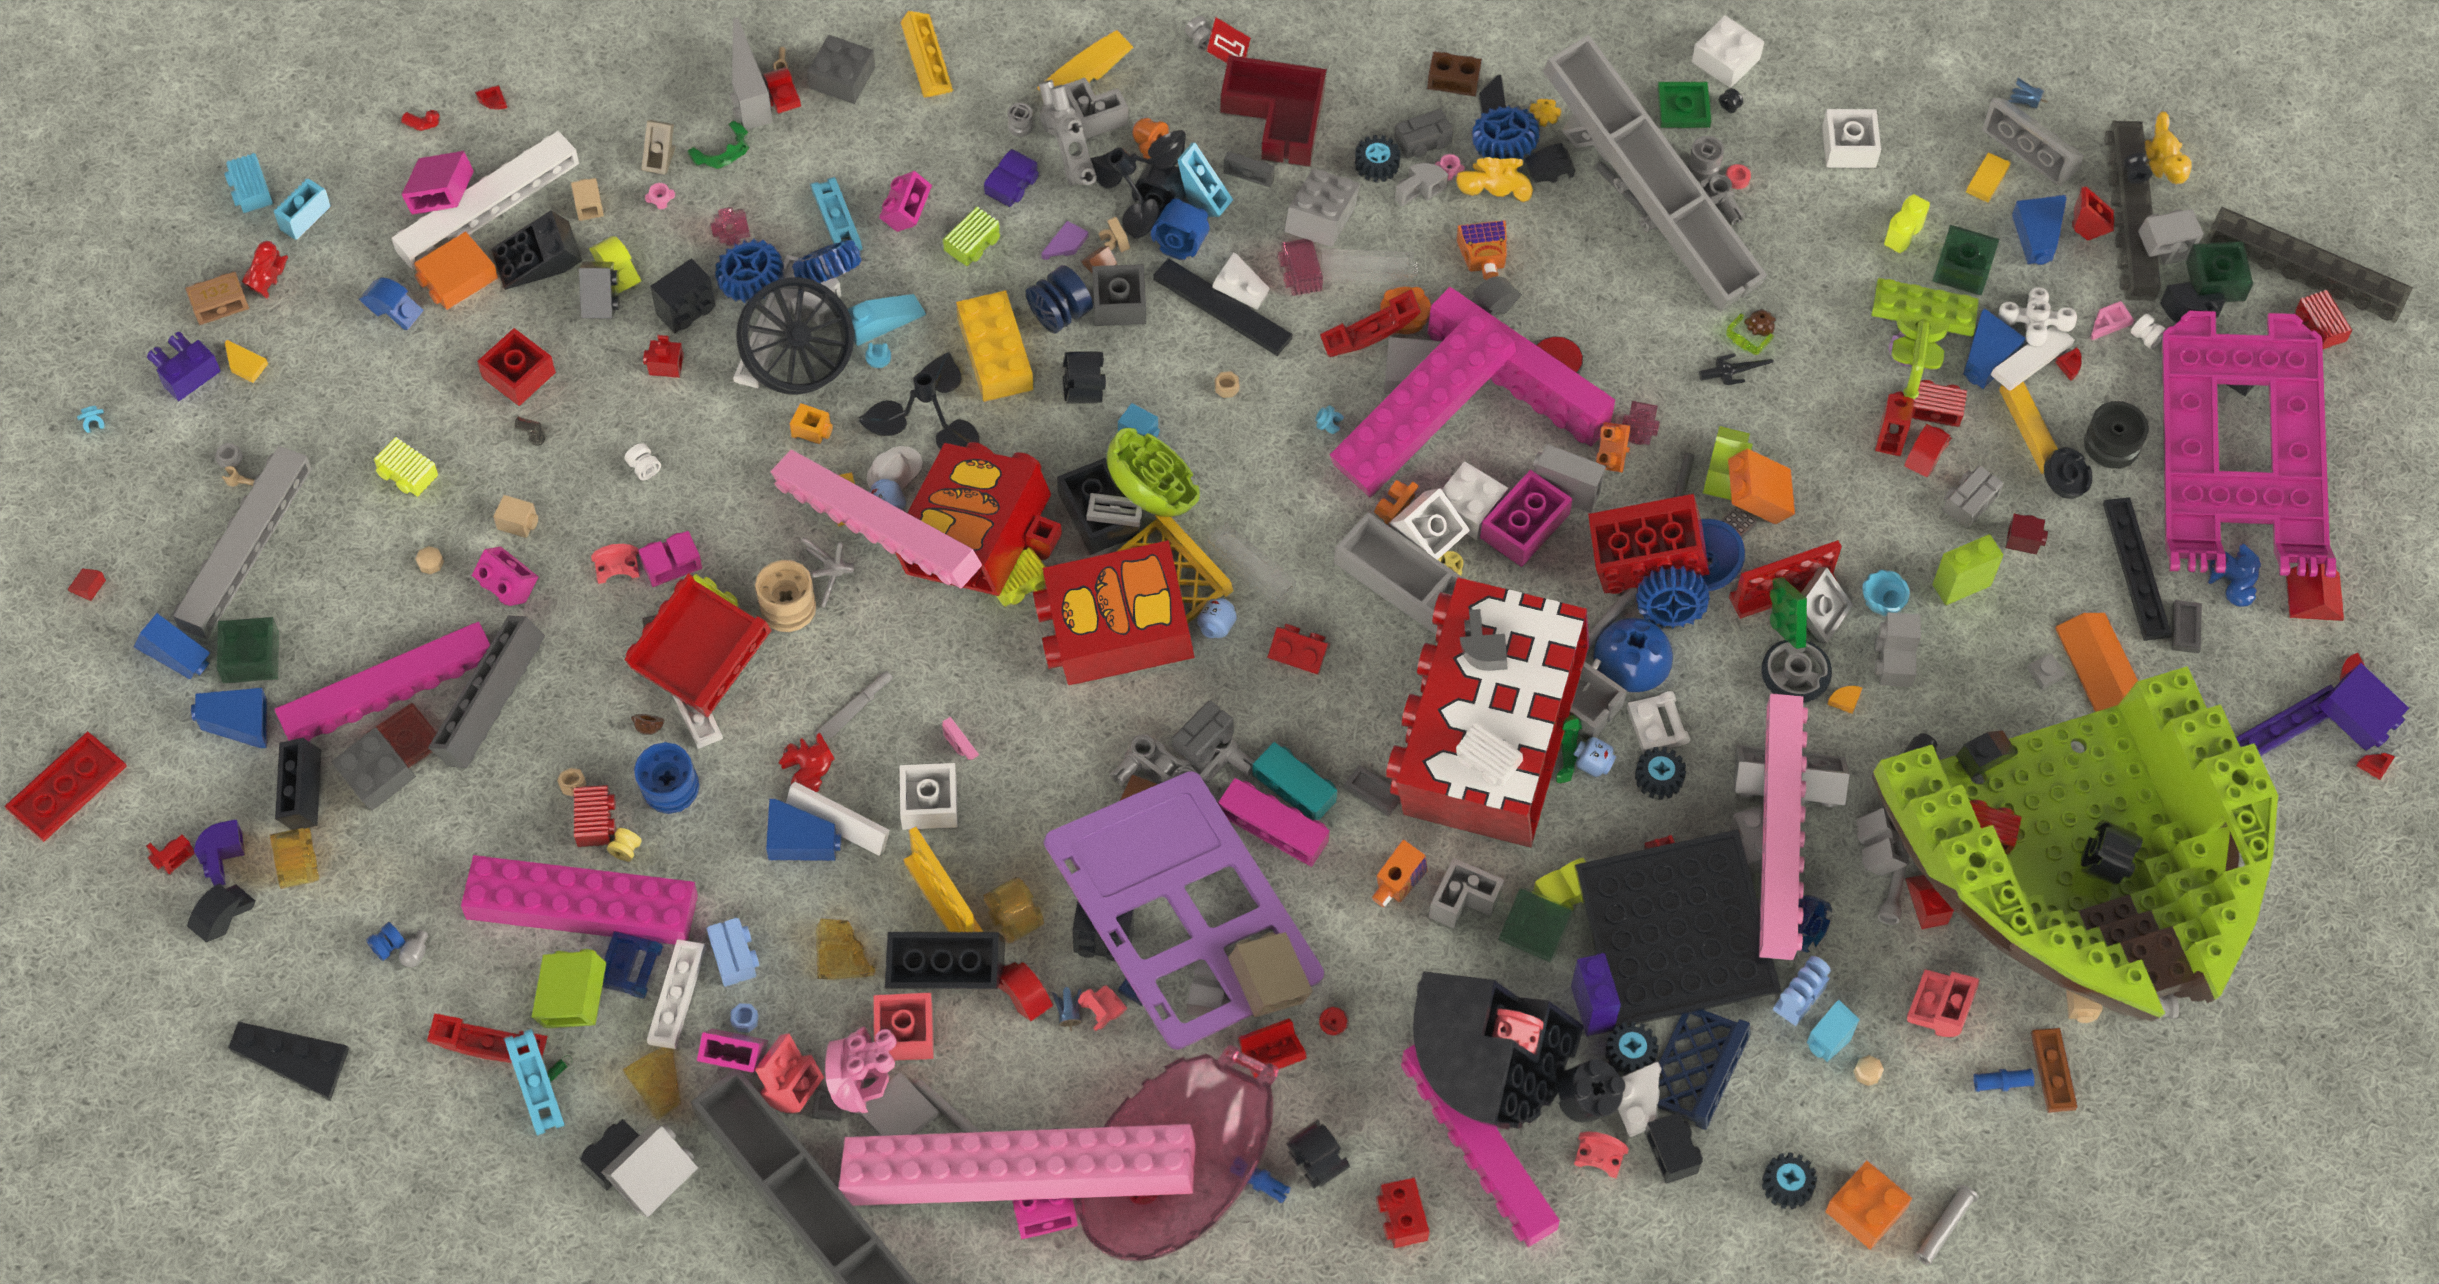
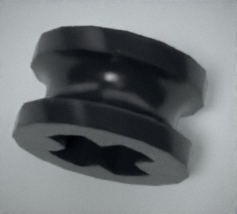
(1731, 100)

